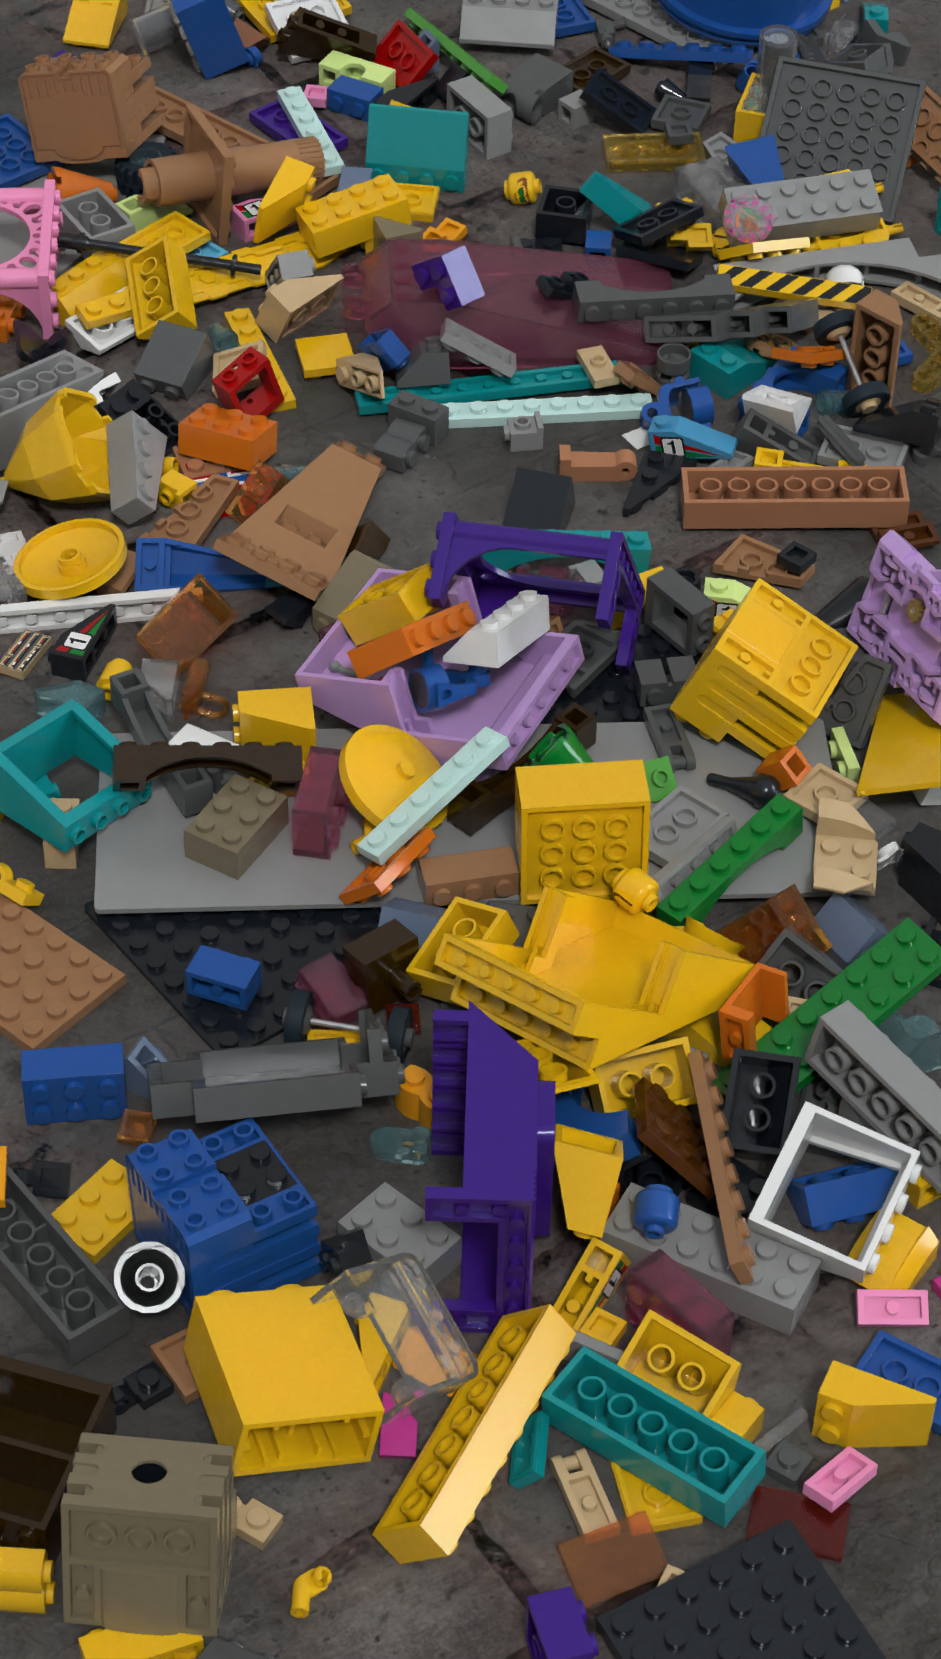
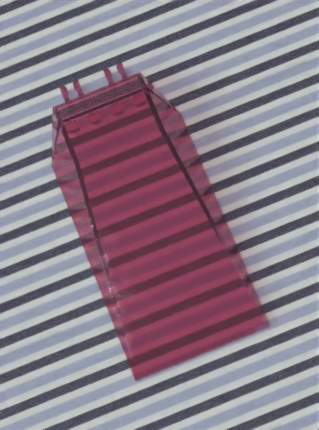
(513, 307)

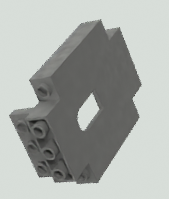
(277, 1077)

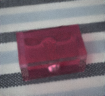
(333, 991)

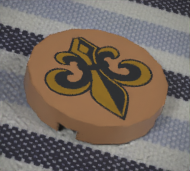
(765, 343)

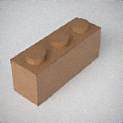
(468, 876)

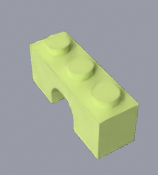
(343, 64)

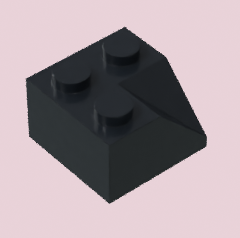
(563, 214)

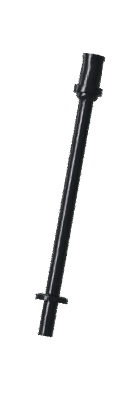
(83, 243)

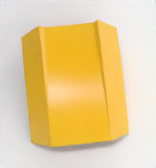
(904, 1257)

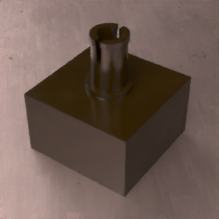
(379, 965)

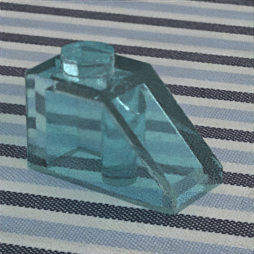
(87, 695)

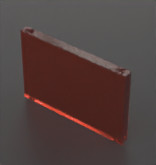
(820, 1528)

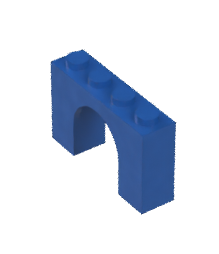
(791, 376)

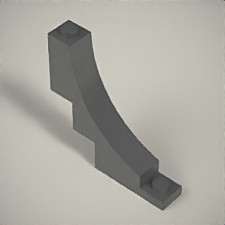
(732, 323)

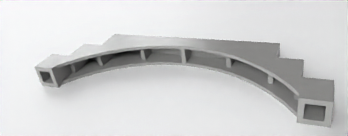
(879, 262)

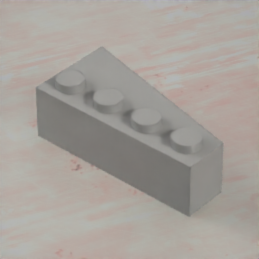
(135, 466)

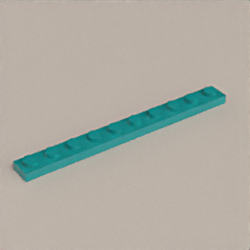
(486, 387)

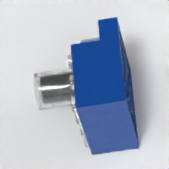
(206, 26)

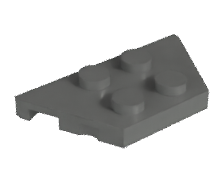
(599, 650)

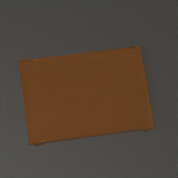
(613, 1559)

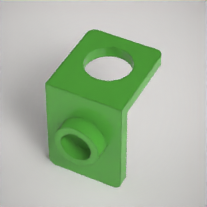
(659, 778)

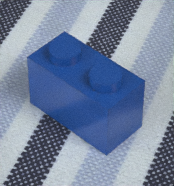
(352, 97)
(223, 977)

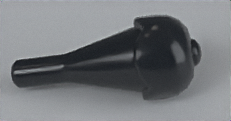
(755, 789)

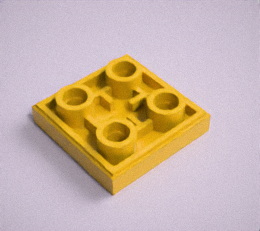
(319, 354)

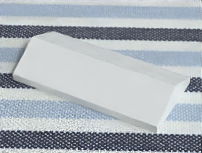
(103, 337)

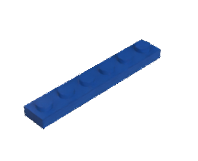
(689, 52)

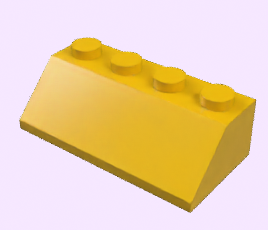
(90, 279)
(160, 287)

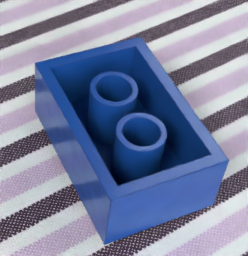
(73, 1083)

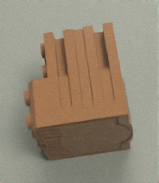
(88, 106)

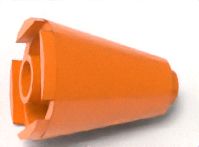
(74, 183)

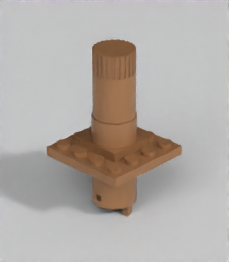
(213, 172)

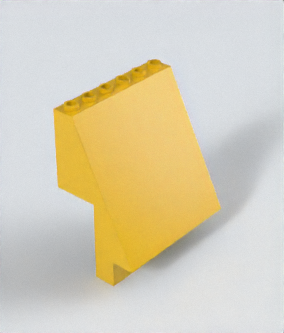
(592, 978)

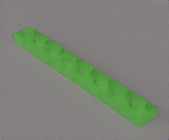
(457, 53)

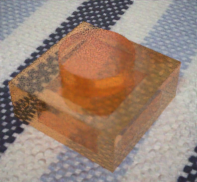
(136, 1127)

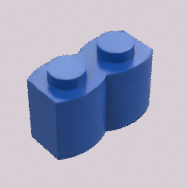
(387, 348)

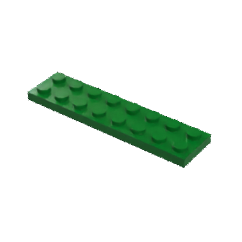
(873, 983)

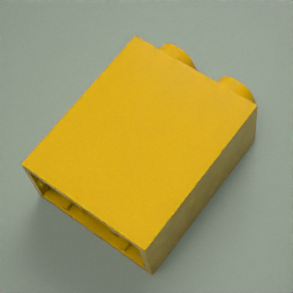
(282, 1379)

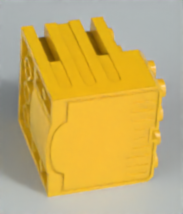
(764, 673)

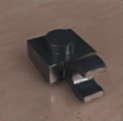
(47, 1178)
(143, 1387)

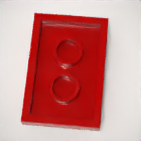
(405, 53)

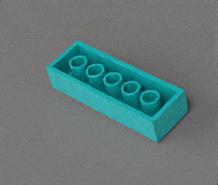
(654, 1436)

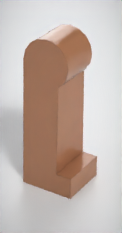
(597, 465)

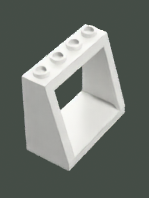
(846, 1137)

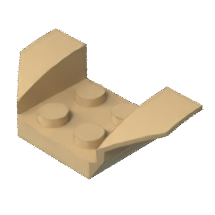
(844, 850)

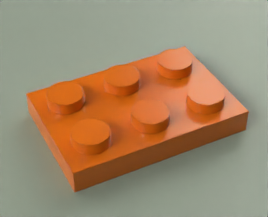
(377, 878)

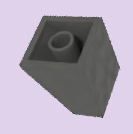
(175, 361)

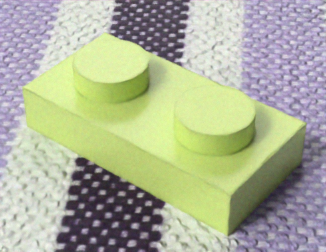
(843, 754)

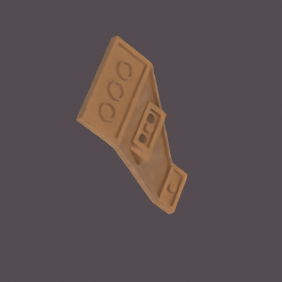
(308, 523)

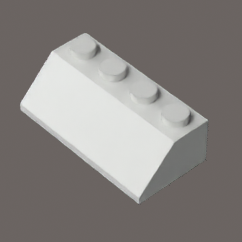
(503, 632)

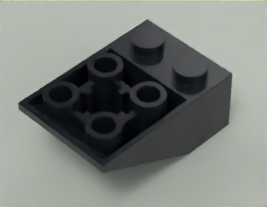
(136, 398)

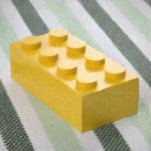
(348, 215)

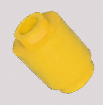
(113, 667)

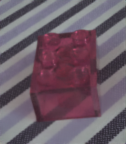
(319, 805)
(674, 1294)

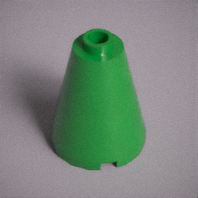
(559, 749)

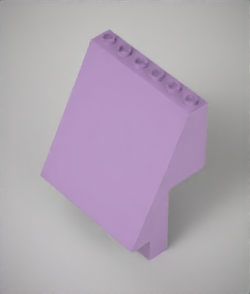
(511, 704)

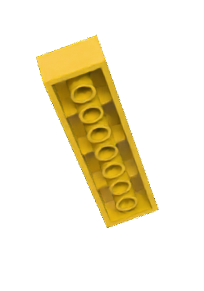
(474, 1436)

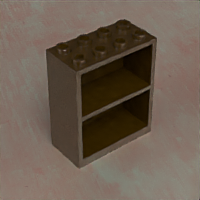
(39, 1437)

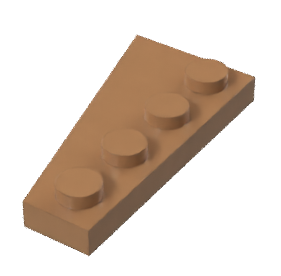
(198, 515)

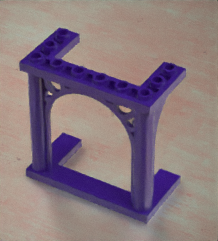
(465, 542)

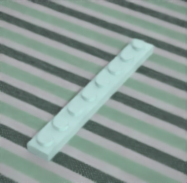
(551, 409)

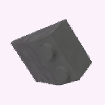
(805, 963)

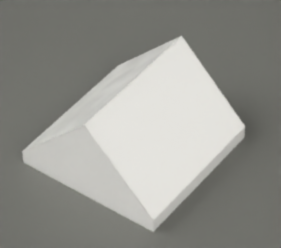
(778, 405)

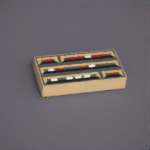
(24, 654)

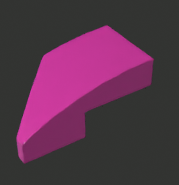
(398, 1437)

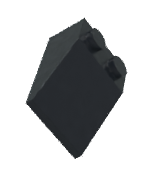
(909, 423)

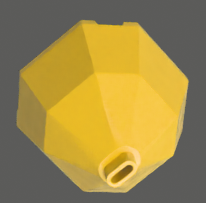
(63, 451)

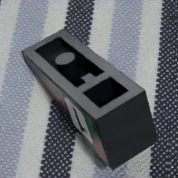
(82, 645)

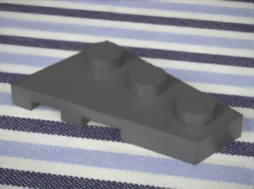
(858, 700)

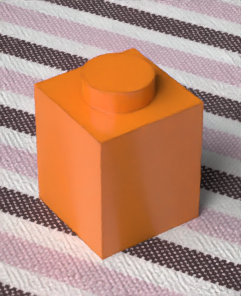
(786, 765)

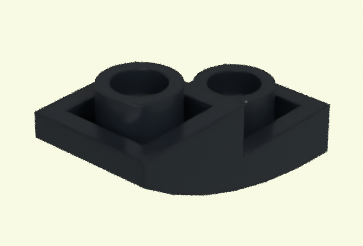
(559, 288)

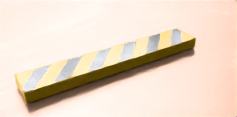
(794, 287)

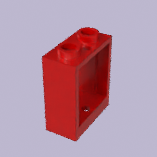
(230, 381)

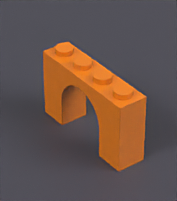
(412, 639)

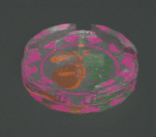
(748, 218)

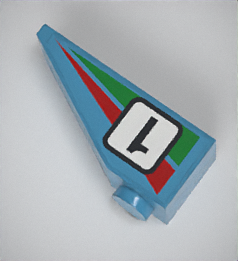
(689, 439)

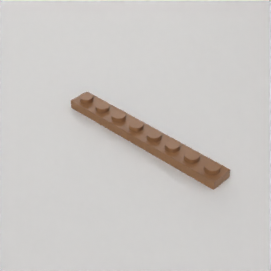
(723, 1172)

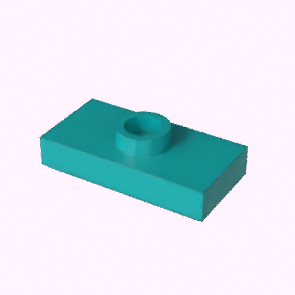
(530, 1451)

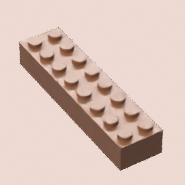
(793, 497)

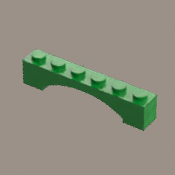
(767, 830)

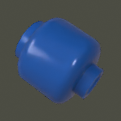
(656, 1211)

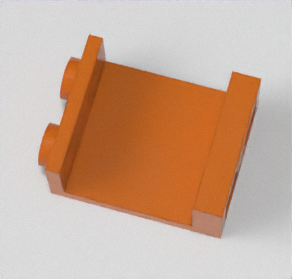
(758, 996)

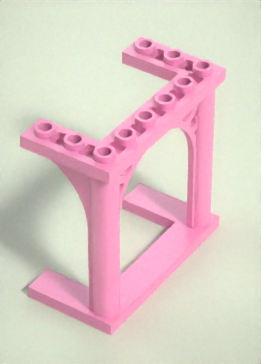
(34, 284)

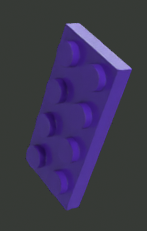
(274, 121)

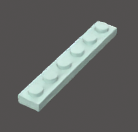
(307, 124)
(433, 795)

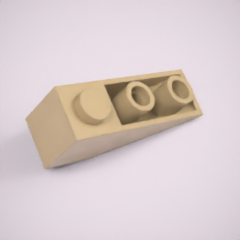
(361, 373)

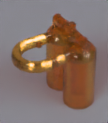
(194, 691)

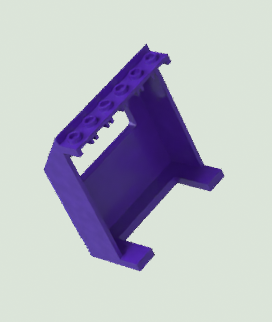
(504, 1127)

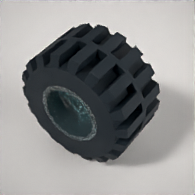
(128, 168)

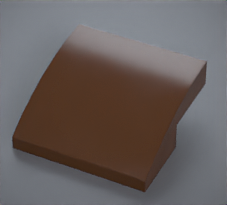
(916, 531)

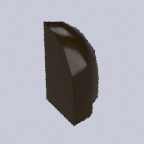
(369, 540)

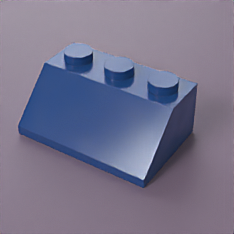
(840, 1194)

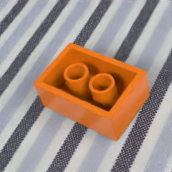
(227, 436)

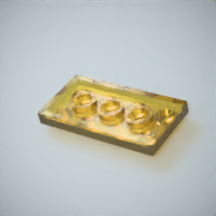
(649, 151)

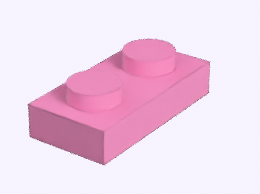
(892, 1308)
(840, 1479)

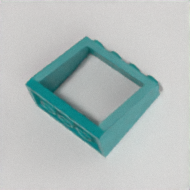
(41, 748)

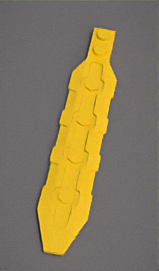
(205, 281)

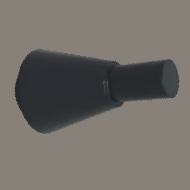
(668, 87)

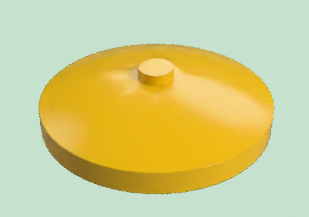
(70, 558)
(383, 768)

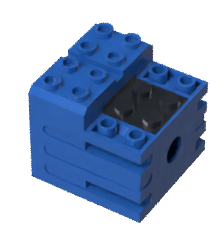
(224, 1210)

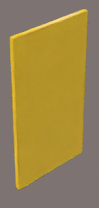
(902, 749)

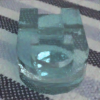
(389, 1143)

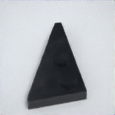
(654, 477)

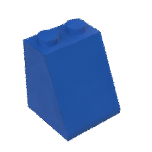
(755, 160)

